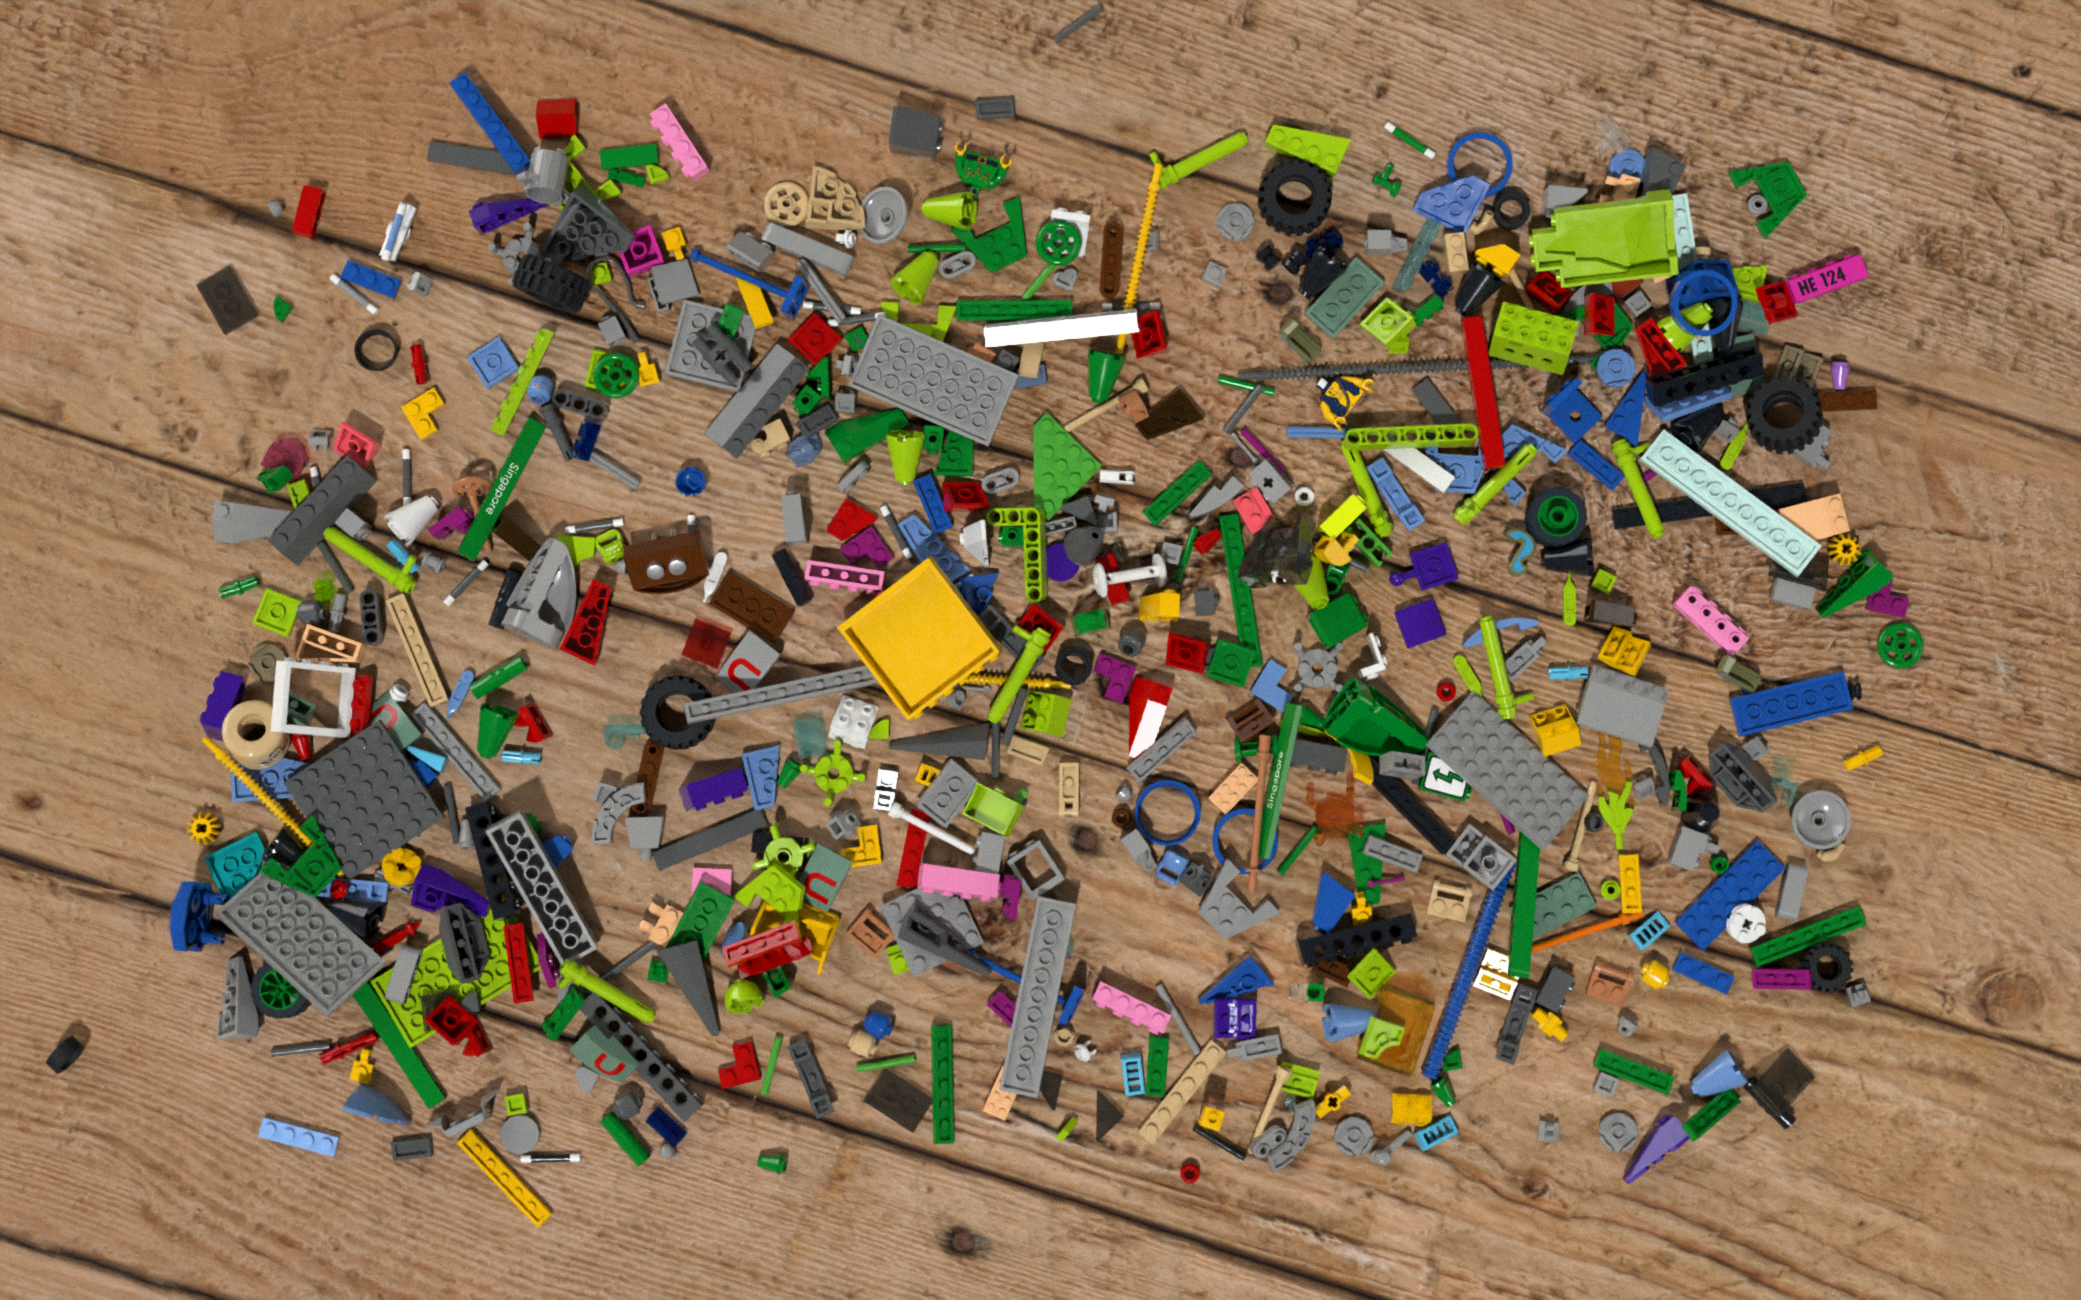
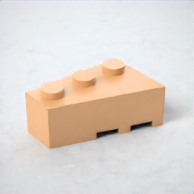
(329, 647)

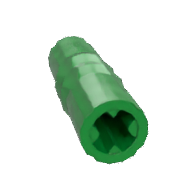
(498, 677)
(625, 1139)

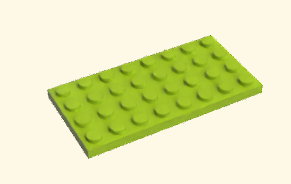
(435, 978)

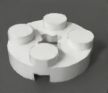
(1756, 923)

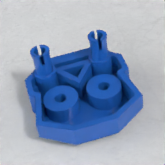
(192, 917)

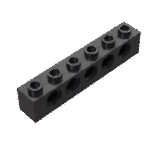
(1719, 372)
(501, 911)
(1403, 923)

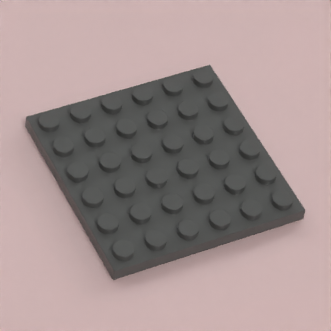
(365, 799)

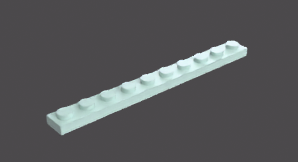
(1685, 250)

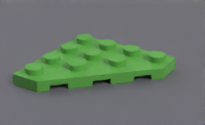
(1059, 466)

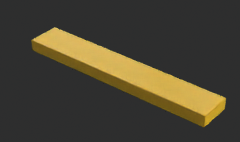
(504, 1178)

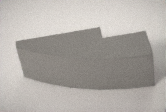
(1217, 498)

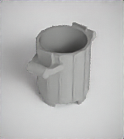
(546, 177)

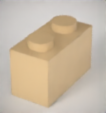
(1455, 254)

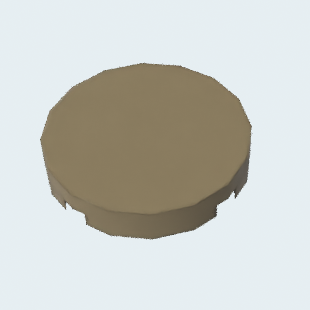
(263, 661)

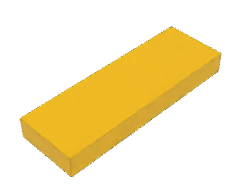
(755, 303)
(1630, 884)

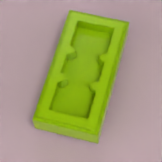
(298, 492)

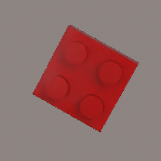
(815, 339)

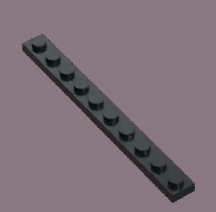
(1690, 509)

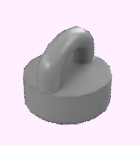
(956, 699)
(1627, 1023)

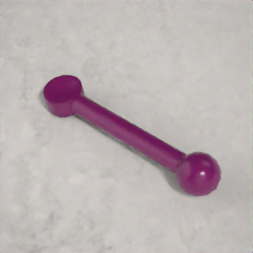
(1371, 883)

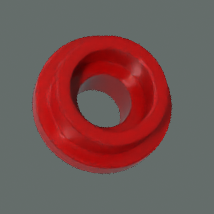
(1452, 691)
(339, 889)
(1187, 1179)

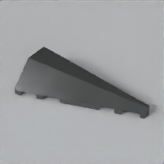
(962, 742)
(926, 933)
(688, 971)

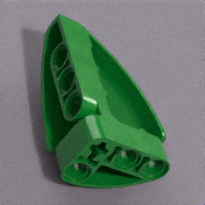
(1371, 722)

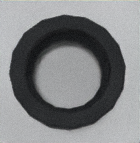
(1525, 211)
(1082, 654)
(65, 1055)

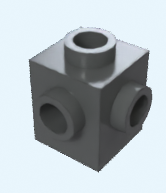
(1196, 878)

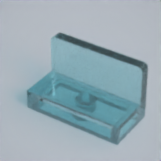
(1789, 789)

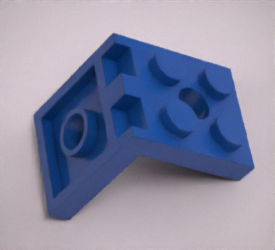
(1703, 287)
(1570, 400)

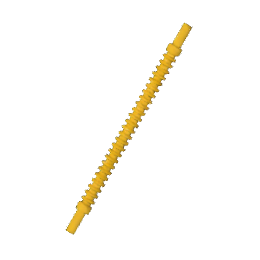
(1153, 186)
(1047, 683)
(221, 754)

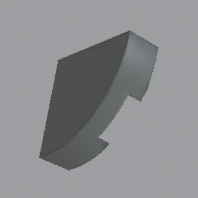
(471, 1002)

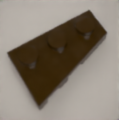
(1169, 416)

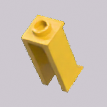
(1211, 1118)

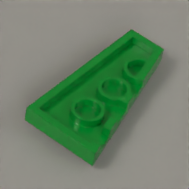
(1366, 867)

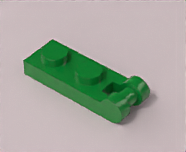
(563, 1014)

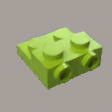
(1388, 322)

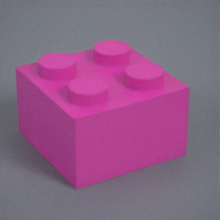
(642, 253)

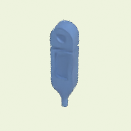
(460, 692)

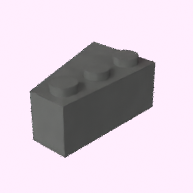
(1660, 172)
(1318, 756)

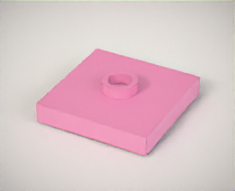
(717, 878)

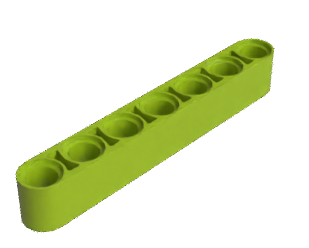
(1402, 442)

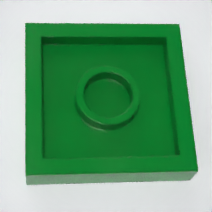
(1231, 663)

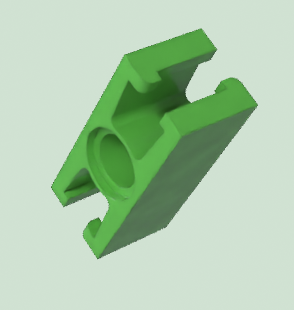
(1377, 543)

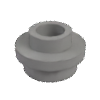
(1751, 204)

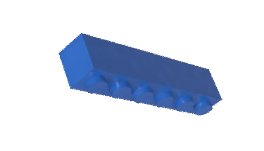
(490, 124)

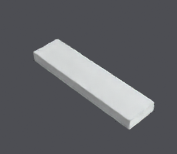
(1422, 466)

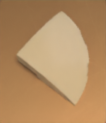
(832, 203)

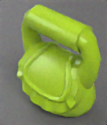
(613, 551)

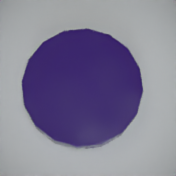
(1058, 565)

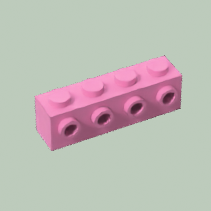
(679, 142)
(844, 576)
(1710, 621)
(958, 882)
(1132, 1007)

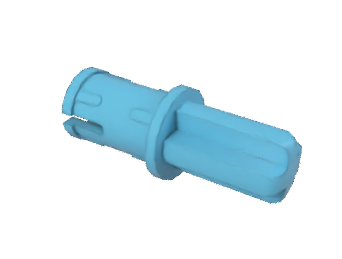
(402, 556)
(1568, 673)
(521, 757)

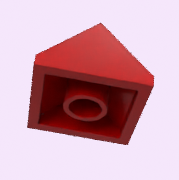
(557, 118)
(1548, 291)
(1599, 315)
(1150, 338)
(964, 497)
(1038, 617)
(1187, 652)
(451, 1021)

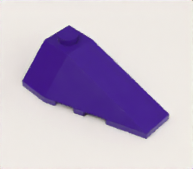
(497, 214)

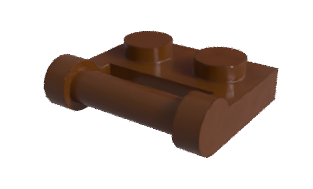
(1254, 724)

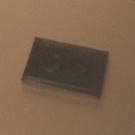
(227, 300)
(1813, 575)
(1782, 1082)
(899, 1100)

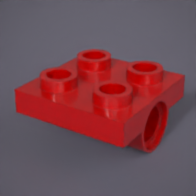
(1776, 302)

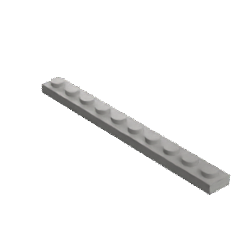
(778, 694)

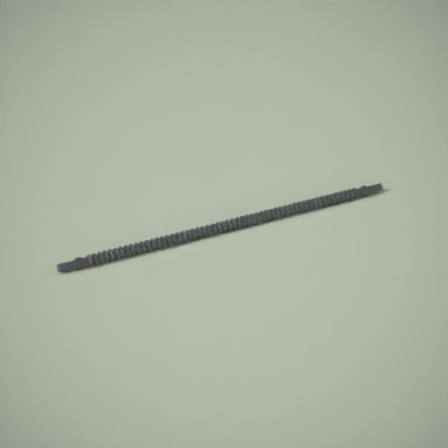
(1260, 375)

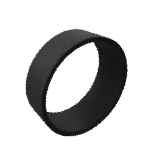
(362, 338)

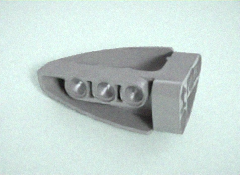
(544, 596)

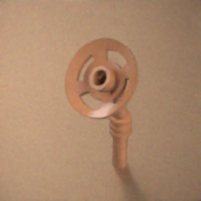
(473, 484)

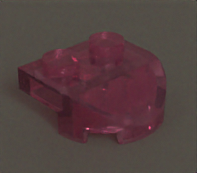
(287, 453)

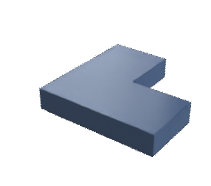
(1267, 688)

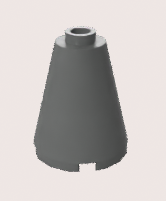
(1083, 544)

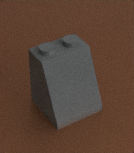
(915, 133)

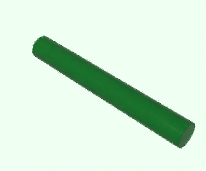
(937, 248)
(1244, 385)
(1185, 556)
(1298, 849)

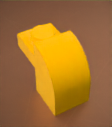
(1335, 551)

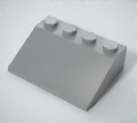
(1622, 706)

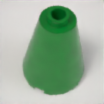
(1103, 374)
(494, 728)

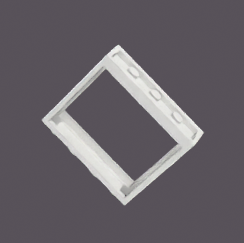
(281, 697)

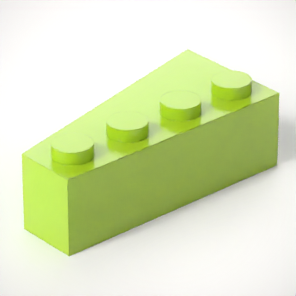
(1317, 148)

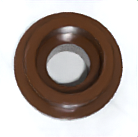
(1126, 813)

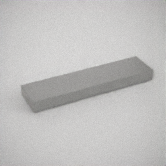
(1161, 749)

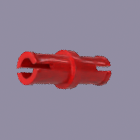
(418, 364)

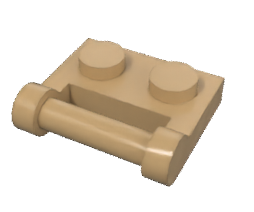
(1447, 907)

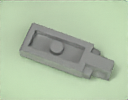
(1523, 658)
(1256, 1048)

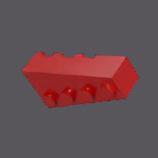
(587, 627)

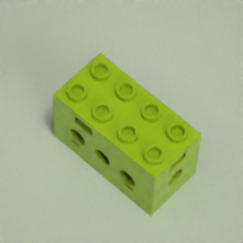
(1533, 338)

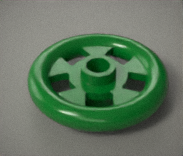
(1051, 228)
(628, 364)
(1884, 649)

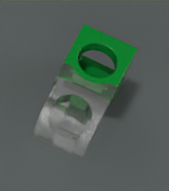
(1307, 992)

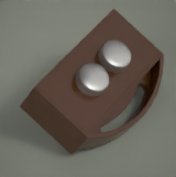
(667, 561)

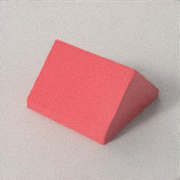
(356, 445)

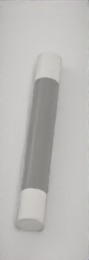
(354, 294)

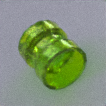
(323, 590)

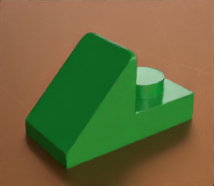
(822, 373)
(777, 981)

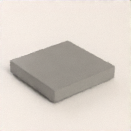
(674, 281)

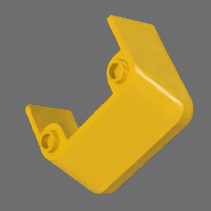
(816, 923)

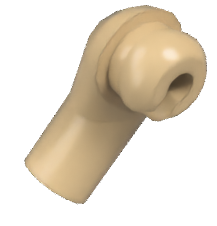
(1483, 224)
(1830, 855)

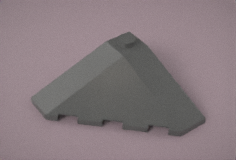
(586, 229)

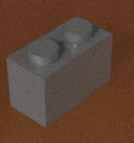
(1554, 989)

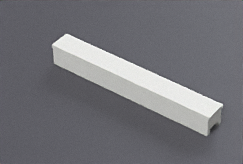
(1061, 328)

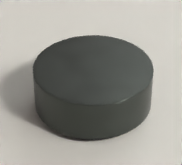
(1593, 822)

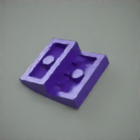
(1420, 623)
(1234, 1018)

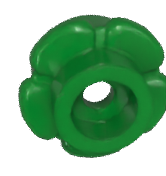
(1724, 864)

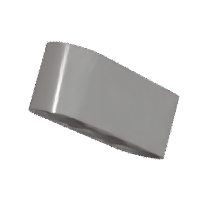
(1791, 891)
(403, 974)

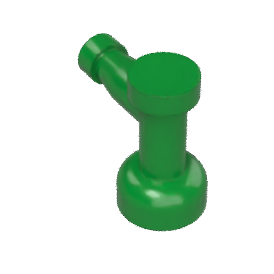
(1382, 181)

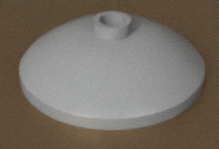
(878, 208)
(1833, 815)

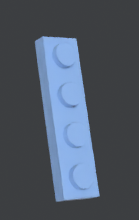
(299, 1136)

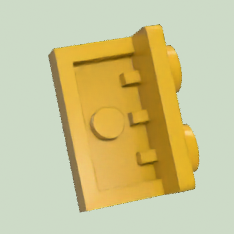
(1411, 1109)

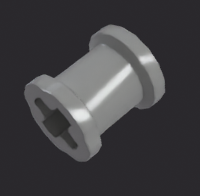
(433, 562)

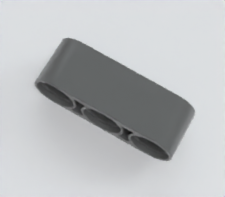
(573, 398)
(366, 610)

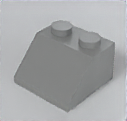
(1560, 196)
(750, 251)

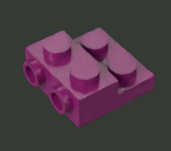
(457, 521)
(1009, 889)

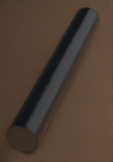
(1219, 1142)

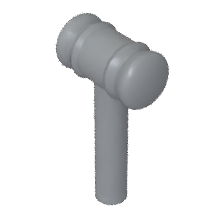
(1384, 1157)

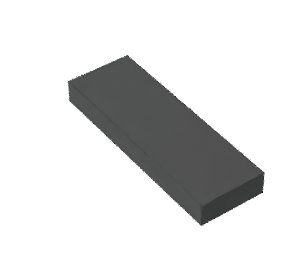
(1435, 404)
(1014, 717)

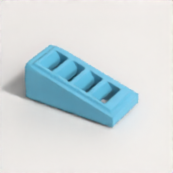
(434, 760)
(1637, 942)
(1130, 1057)
(1421, 1140)

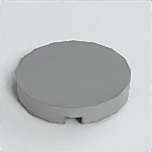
(1235, 222)
(1617, 1132)
(520, 1134)
(1353, 1136)

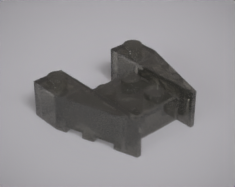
(1282, 550)

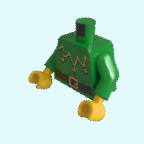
(979, 171)

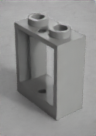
(794, 519)
(1046, 886)

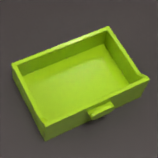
(993, 809)

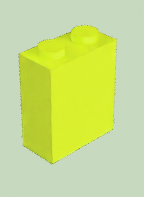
(1342, 517)

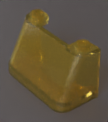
(1414, 1015)

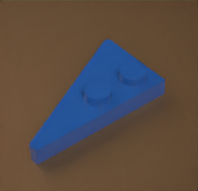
(1627, 417)
(978, 590)
(1243, 978)

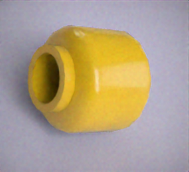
(1655, 974)

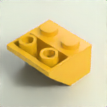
(1498, 258)
(1555, 730)

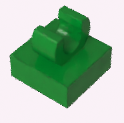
(658, 972)

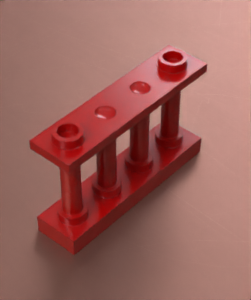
(768, 950)

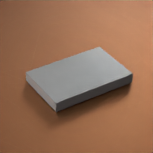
(947, 793)

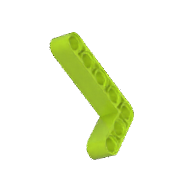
(1030, 545)

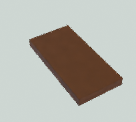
(751, 607)

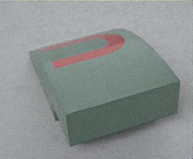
(396, 721)
(824, 877)
(604, 1055)

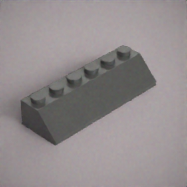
(756, 401)
(321, 509)

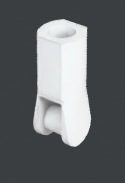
(1112, 476)

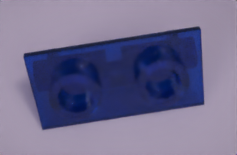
(1329, 240)
(1441, 283)
(583, 448)
(666, 1127)

